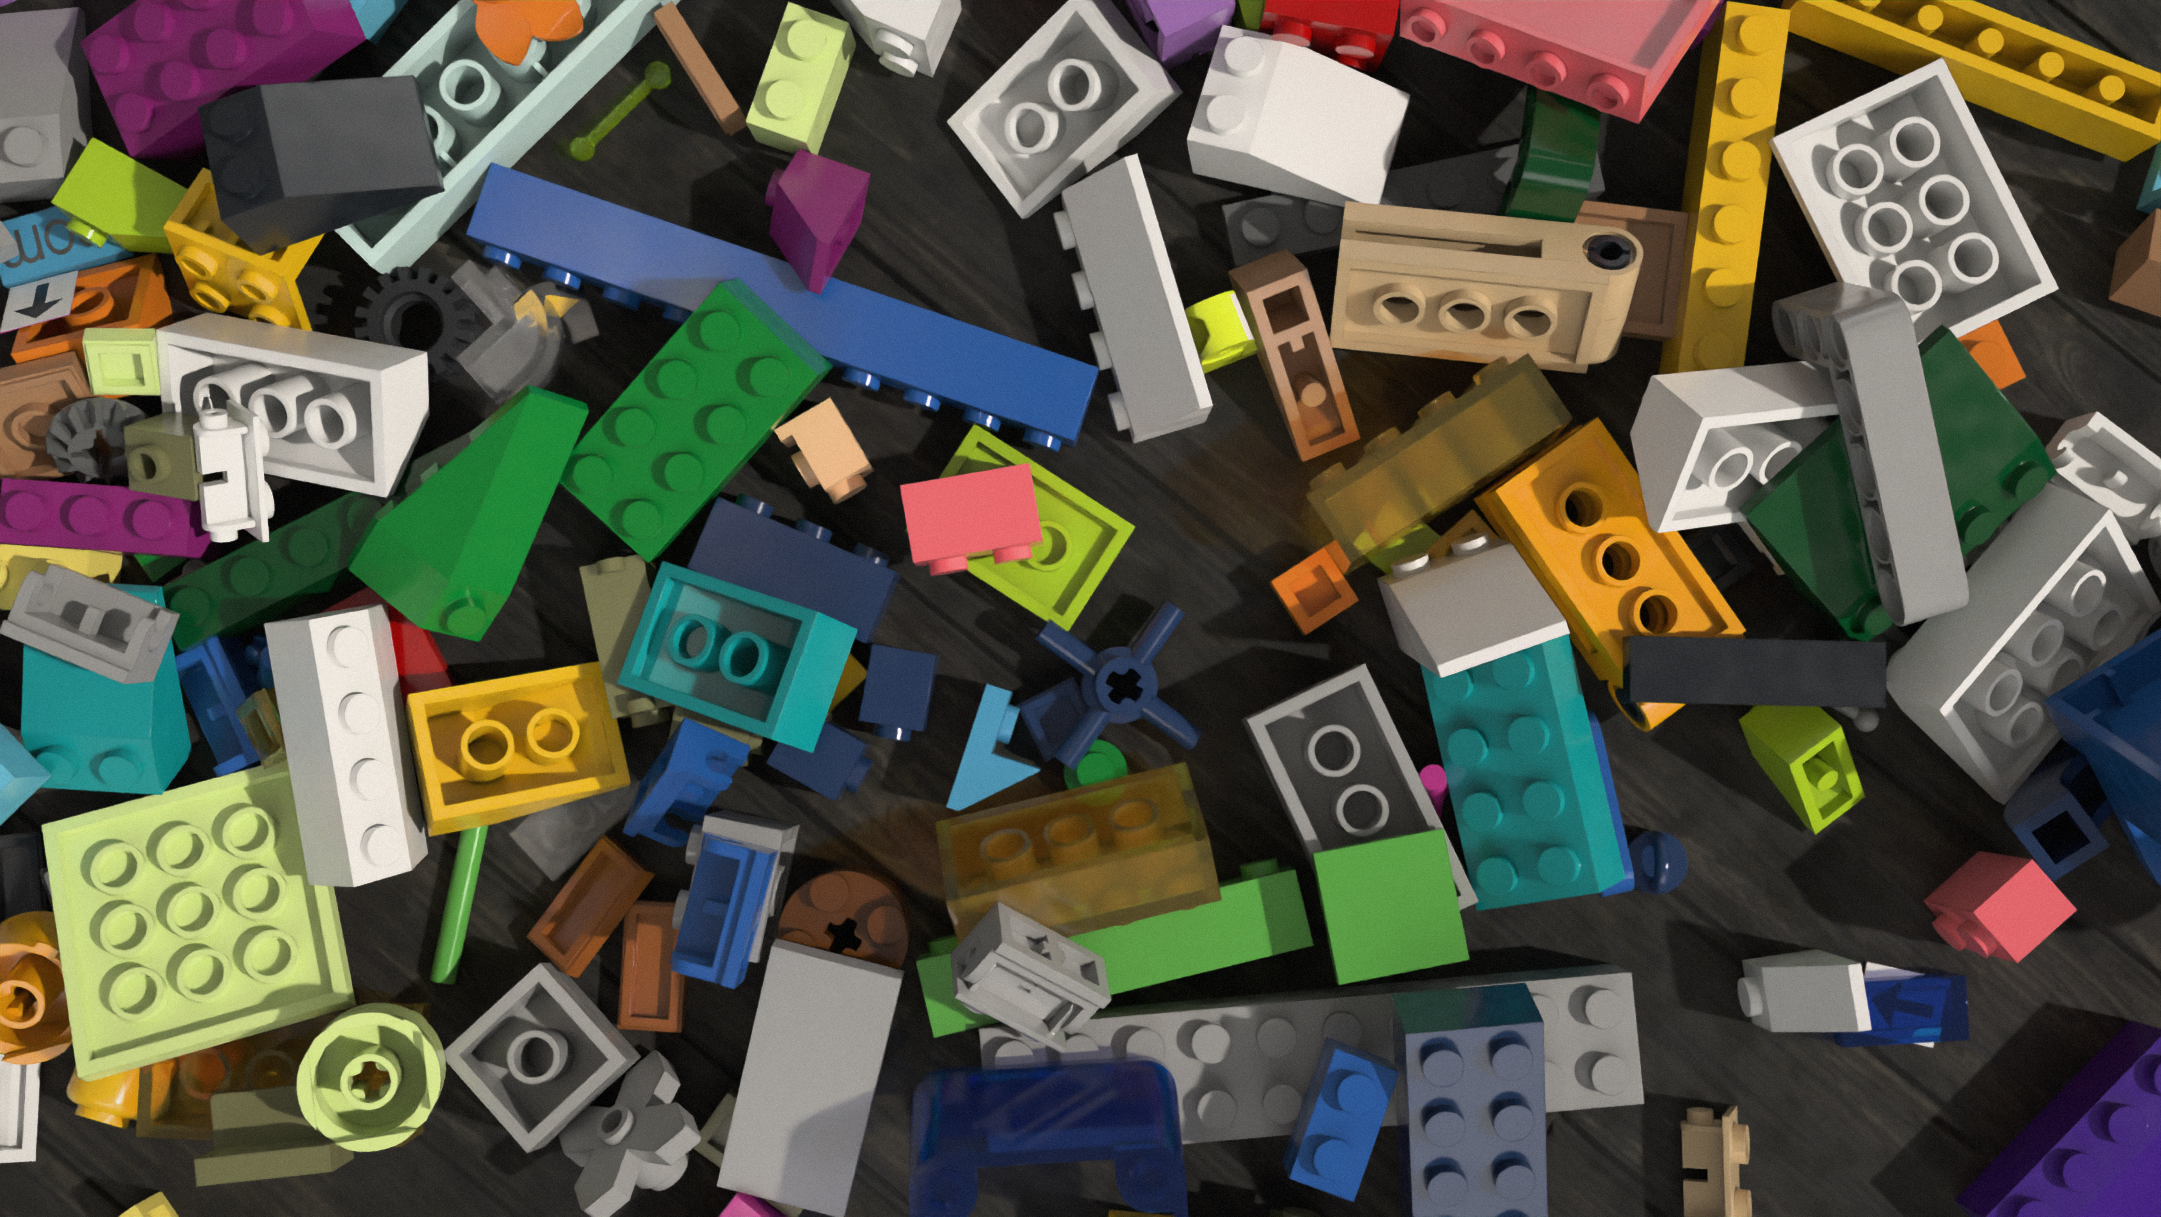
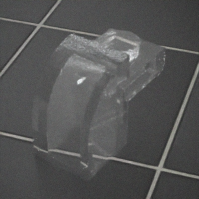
(522, 342)

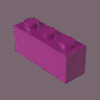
(102, 520)

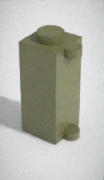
(616, 599)

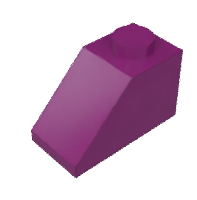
(815, 214)

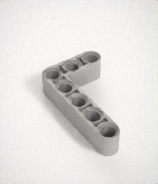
(1889, 440)

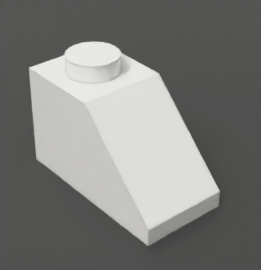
(1805, 993)

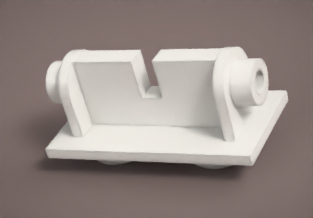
(236, 445)

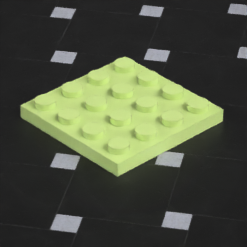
(191, 922)

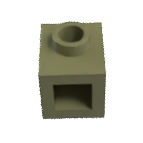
(164, 456)

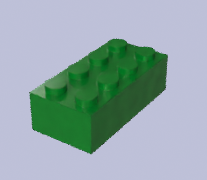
(692, 418)

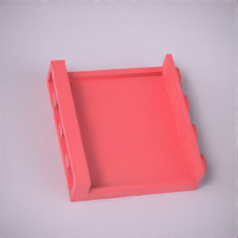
(1584, 50)

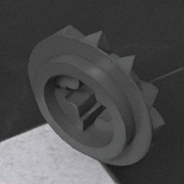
(73, 434)

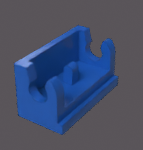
(216, 686)
(684, 781)
(723, 910)

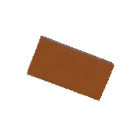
(590, 906)
(649, 991)

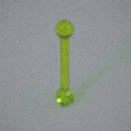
(657, 77)

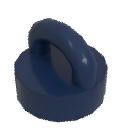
(1657, 861)

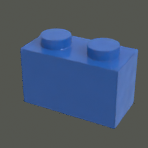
(1340, 1119)

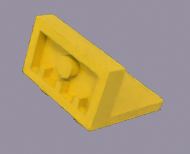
(226, 271)

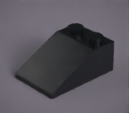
(317, 156)

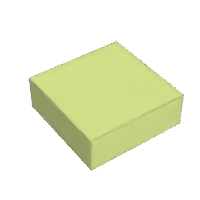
(122, 361)

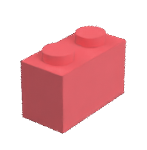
(972, 518)
(1998, 906)

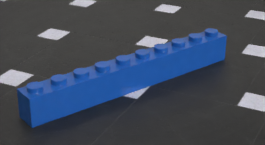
(849, 325)

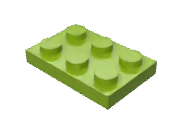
(1076, 533)

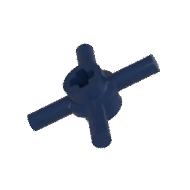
(1143, 679)

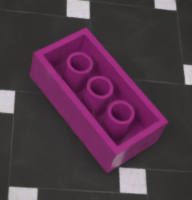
(175, 55)

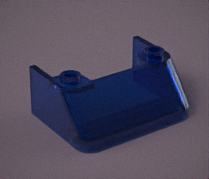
(1045, 1116)

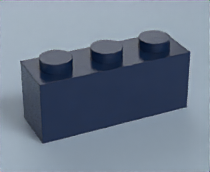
(795, 564)

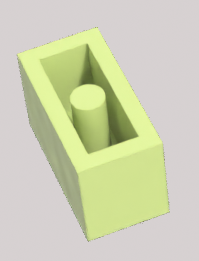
(801, 80)

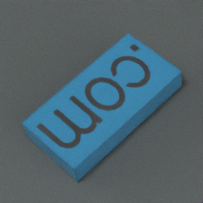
(51, 249)

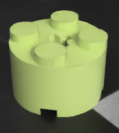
(348, 1107)

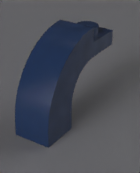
(2060, 813)

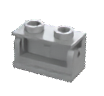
(1028, 977)

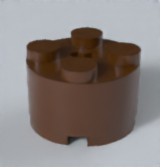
(856, 894)

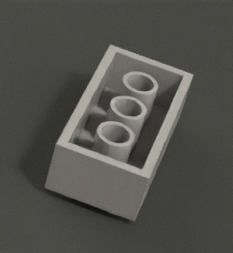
(1344, 768)

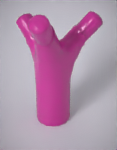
(1436, 786)

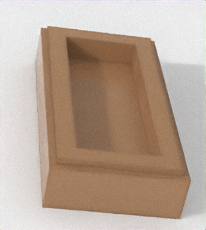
(699, 69)

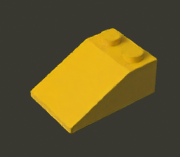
(513, 746)

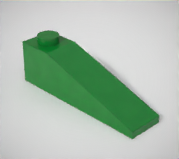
(465, 532)

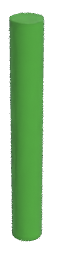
(458, 905)

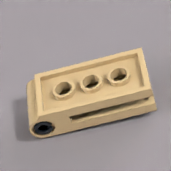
(1482, 286)

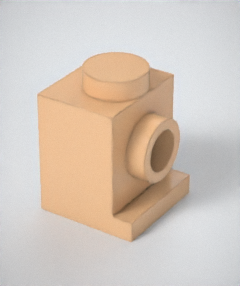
(827, 451)

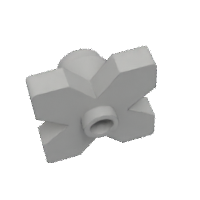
(632, 1143)

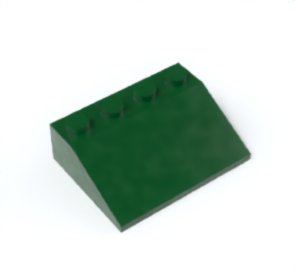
(1812, 509)

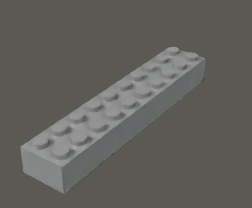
(1252, 1057)

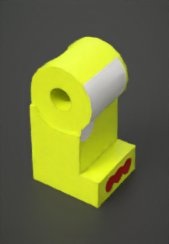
(1220, 331)

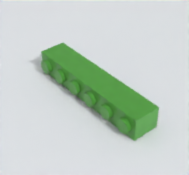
(1254, 920)

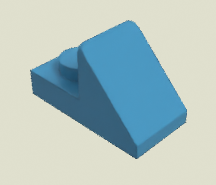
(981, 769)

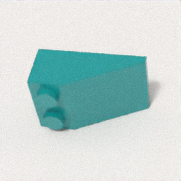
(738, 656)
(103, 731)

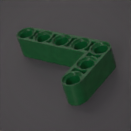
(1552, 159)

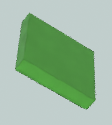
(1390, 906)

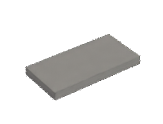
(809, 1077)

